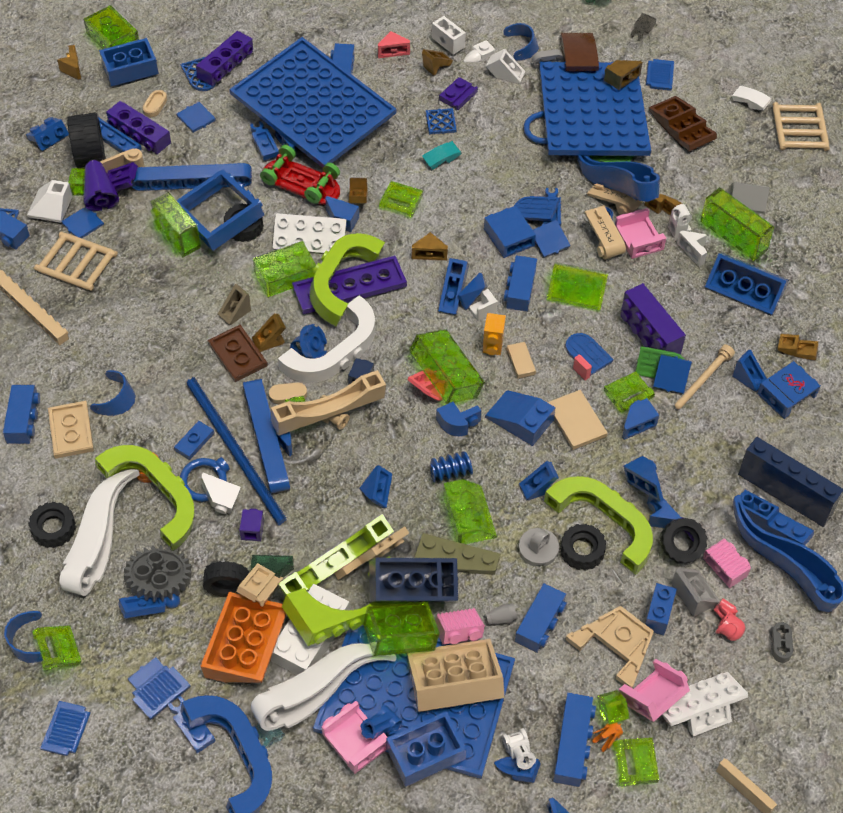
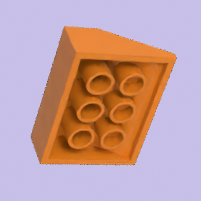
(243, 640)

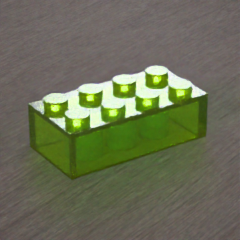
(737, 224)
(446, 366)

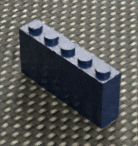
(790, 481)

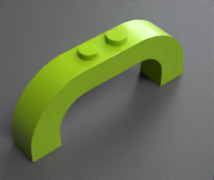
(350, 245)
(135, 457)
(611, 504)
(338, 557)

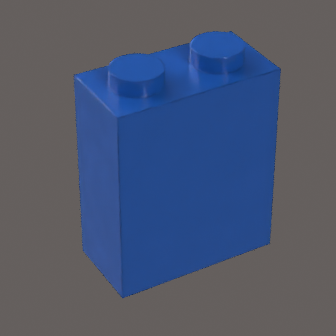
(509, 231)

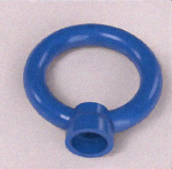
(219, 466)

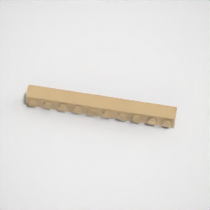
(32, 309)

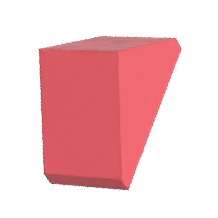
(393, 45)

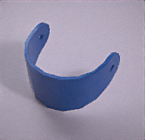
(523, 29)
(121, 402)
(10, 630)

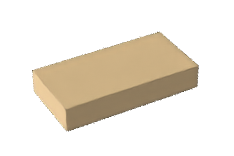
(521, 360)

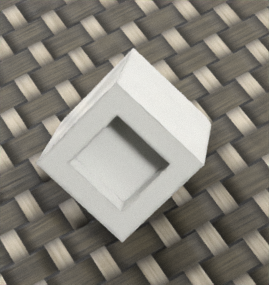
(487, 305)

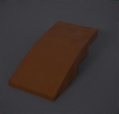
(579, 52)
(682, 123)

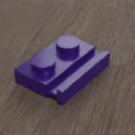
(458, 93)
(123, 175)

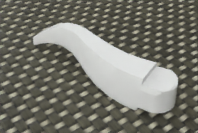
(93, 542)
(308, 691)

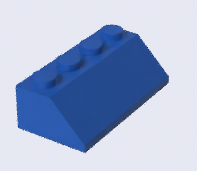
(746, 283)

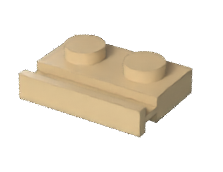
(259, 584)

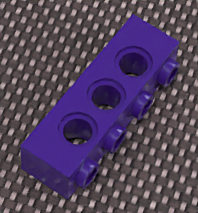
(224, 58)
(138, 127)

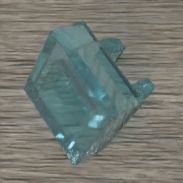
(271, 736)

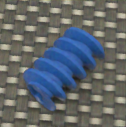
(450, 466)

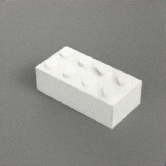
(292, 651)

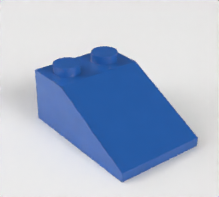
(522, 415)

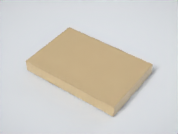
(577, 420)
(70, 429)

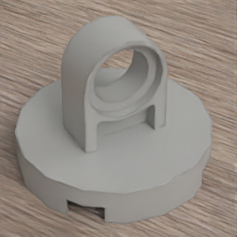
(538, 547)

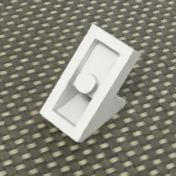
(693, 246)

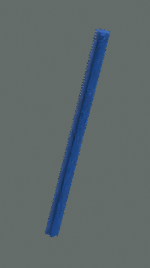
(236, 451)

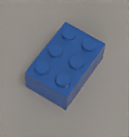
(129, 62)
(426, 748)

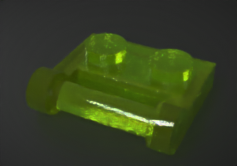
(403, 194)
(626, 387)
(63, 646)
(643, 761)

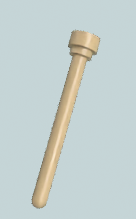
(725, 353)

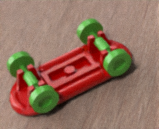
(301, 179)

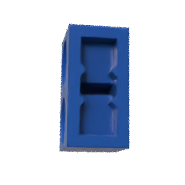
(660, 608)

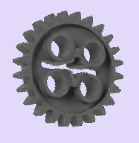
(157, 573)

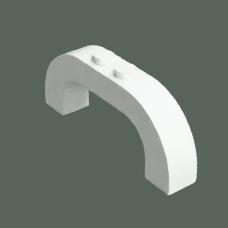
(341, 356)

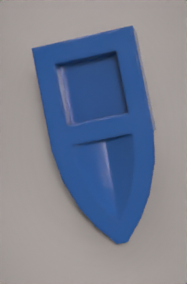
(510, 767)

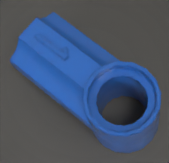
(382, 722)

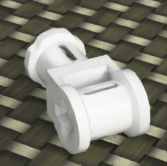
(518, 747)

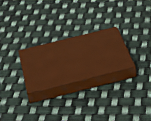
(237, 353)

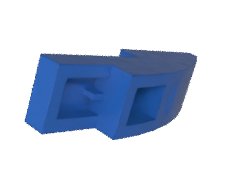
(771, 520)

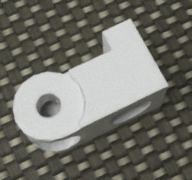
(679, 220)

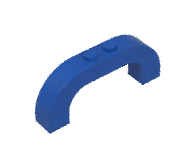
(245, 737)

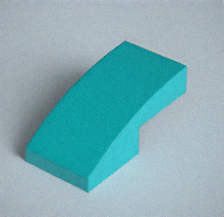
(441, 153)

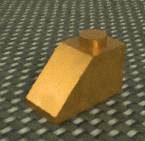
(622, 72)

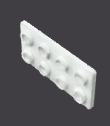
(315, 232)
(706, 704)

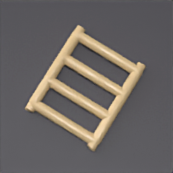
(800, 132)
(73, 279)

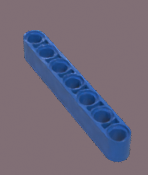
(187, 176)
(266, 436)

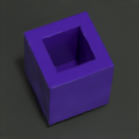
(251, 525)

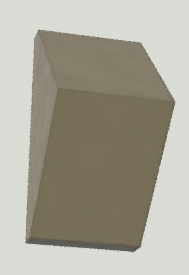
(235, 305)

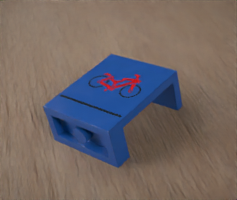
(788, 388)

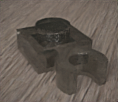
(643, 24)

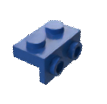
(48, 133)

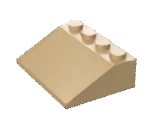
(456, 675)

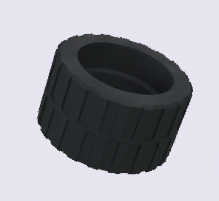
(85, 138)

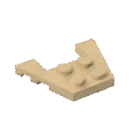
(375, 552)
(621, 634)

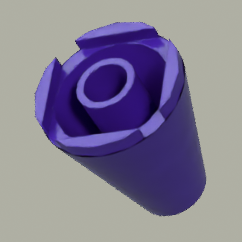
(98, 188)

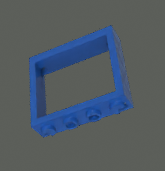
(232, 226)

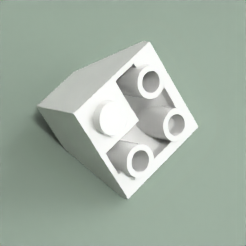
(51, 201)

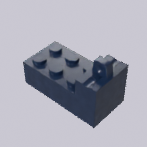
(413, 580)

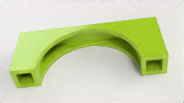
(317, 621)

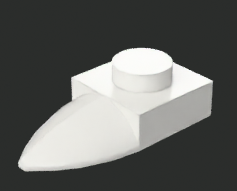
(480, 52)

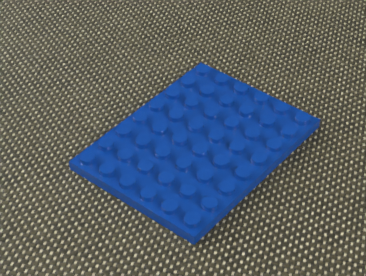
(313, 102)
(590, 115)
(391, 684)

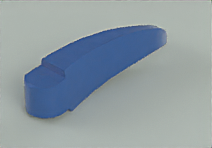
(626, 177)
(804, 565)

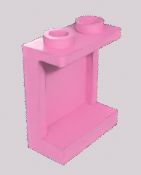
(639, 233)
(657, 691)
(345, 737)

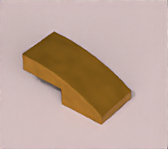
(662, 203)
(795, 347)

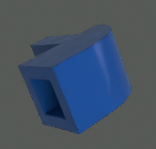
(457, 422)

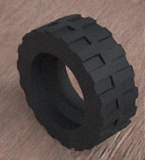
(251, 231)
(587, 532)
(59, 537)
(697, 548)
(223, 577)

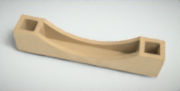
(295, 415)

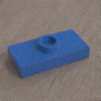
(194, 440)

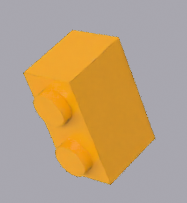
(494, 334)

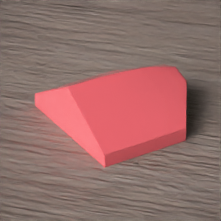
(423, 383)

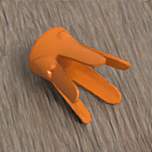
(610, 730)

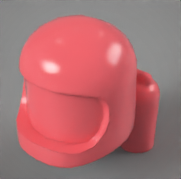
(730, 624)

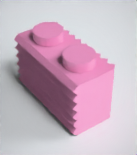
(727, 562)
(459, 626)

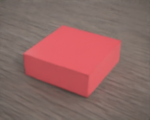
(582, 367)

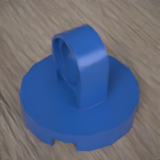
(311, 342)

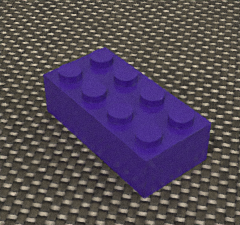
(651, 321)

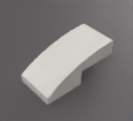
(754, 98)

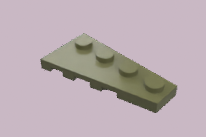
(469, 558)

